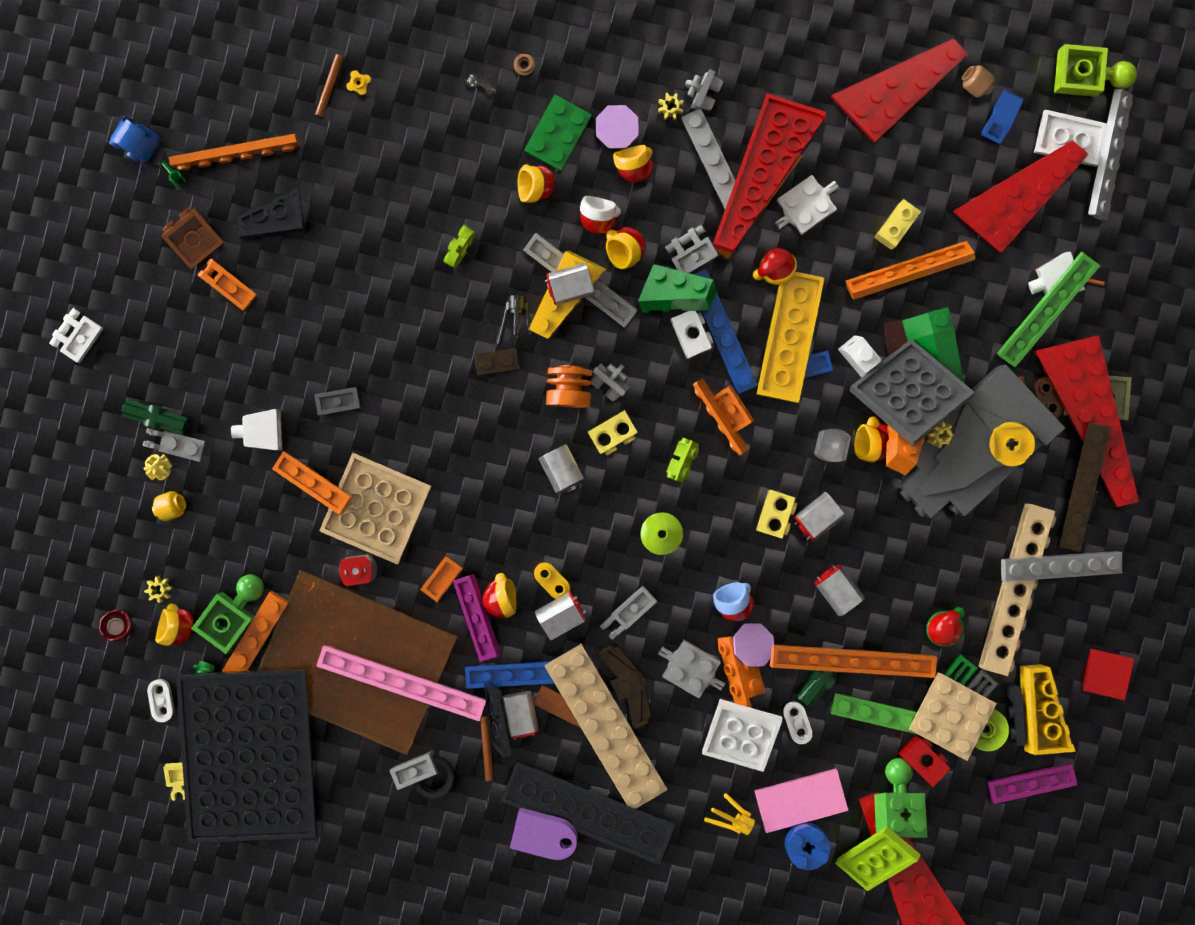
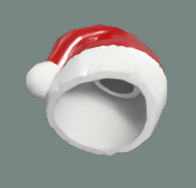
(598, 214)

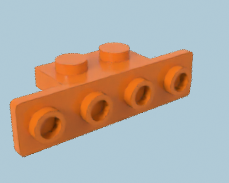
(727, 411)
(743, 680)

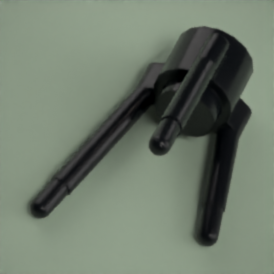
(515, 306)

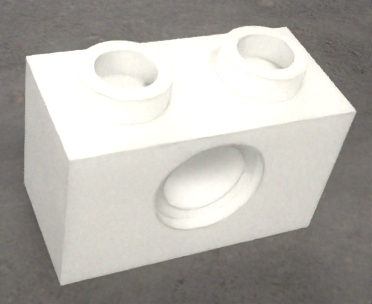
(691, 346)

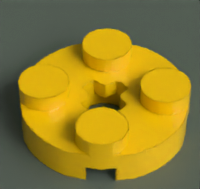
(1002, 435)

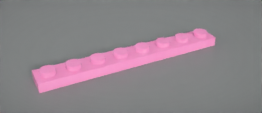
(401, 682)

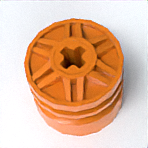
(569, 387)

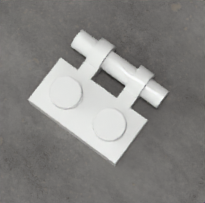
(80, 339)

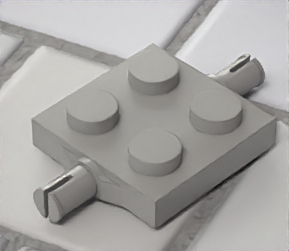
(691, 668)

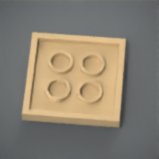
(952, 716)

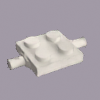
(806, 205)

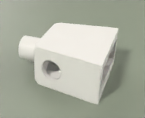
(1050, 273)
(860, 355)
(260, 430)

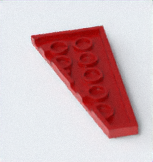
(889, 95)
(1011, 204)

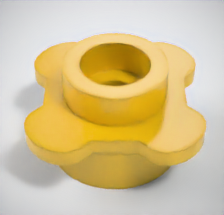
(362, 88)

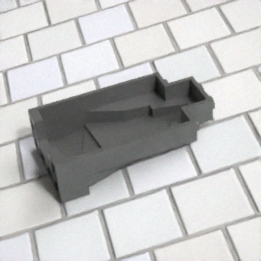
(966, 468)

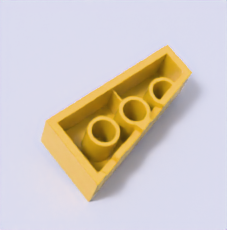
(550, 317)
(1042, 712)

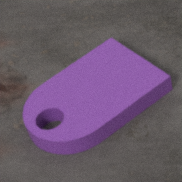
(542, 835)

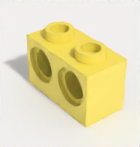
(897, 224)
(610, 428)
(770, 512)

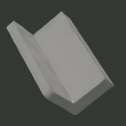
(414, 770)

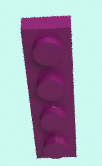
(476, 618)
(1032, 783)

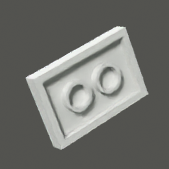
(1059, 129)

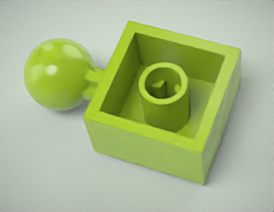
(1092, 63)

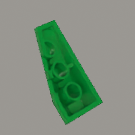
(937, 337)

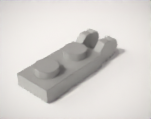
(177, 445)
(630, 611)

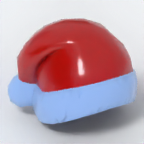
(734, 601)

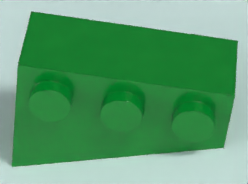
(674, 289)

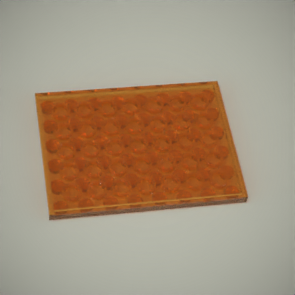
(349, 622)

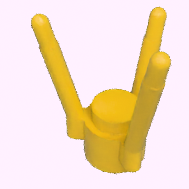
(741, 823)

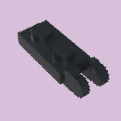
(1016, 713)

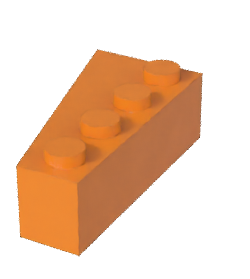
(900, 454)

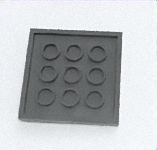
(912, 392)

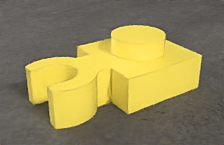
(174, 778)

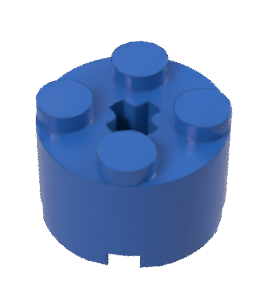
(135, 139)
(818, 850)

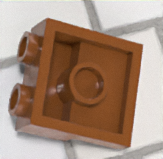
(191, 237)

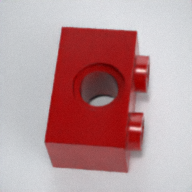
(913, 754)

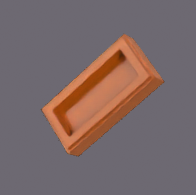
(441, 578)

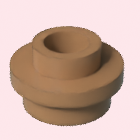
(524, 58)

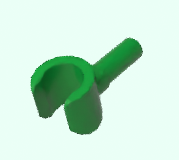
(175, 175)

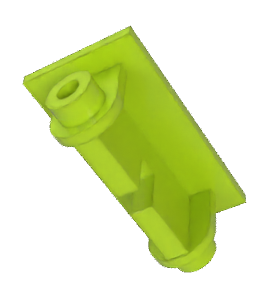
(687, 451)

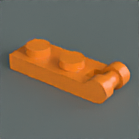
(228, 285)

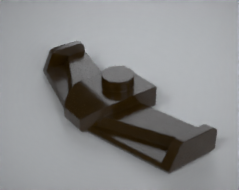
(628, 684)

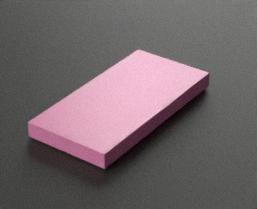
(801, 800)

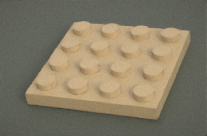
(381, 508)

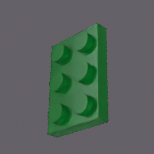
(558, 133)

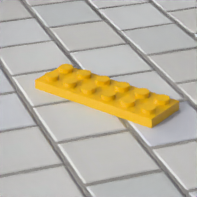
(790, 337)

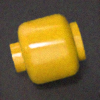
(169, 506)

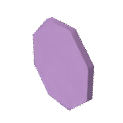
(617, 126)
(753, 645)

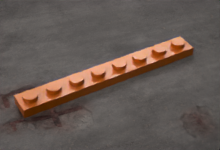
(853, 661)

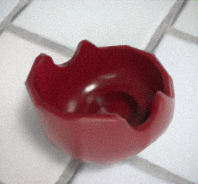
(115, 626)

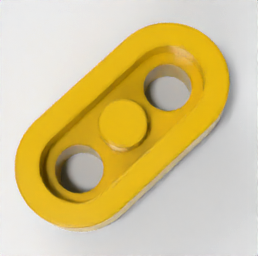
(550, 582)

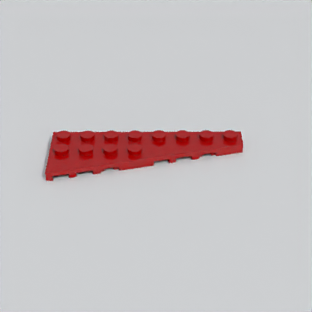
(774, 147)
(1086, 393)
(915, 888)

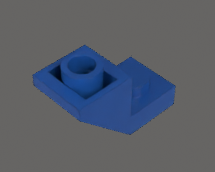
(1003, 116)

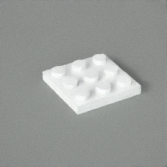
(742, 735)

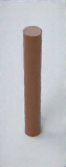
(329, 85)
(487, 752)

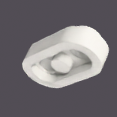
(159, 700)
(797, 722)

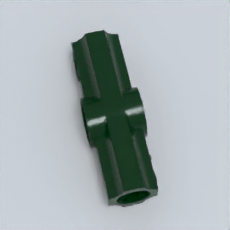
(155, 417)
(818, 683)

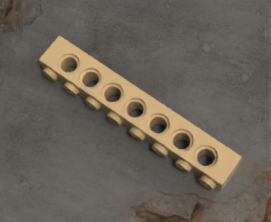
(1007, 597)

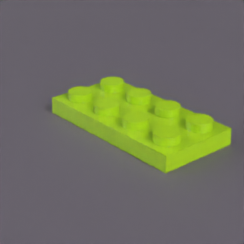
(877, 858)

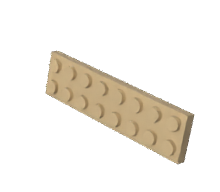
(605, 727)

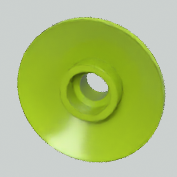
(658, 522)
(996, 734)

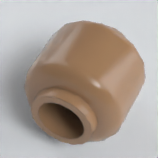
(978, 81)

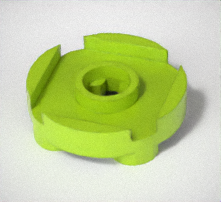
(458, 246)

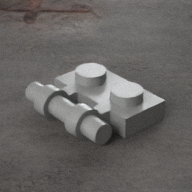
(695, 256)

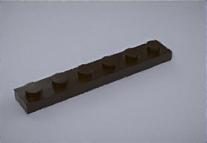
(1084, 486)

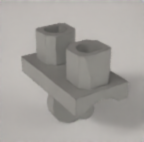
(708, 82)
(613, 377)

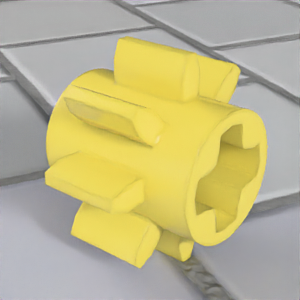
(670, 99)
(940, 435)
(157, 467)
(152, 589)

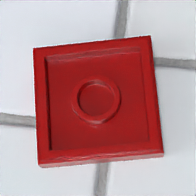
(1107, 674)

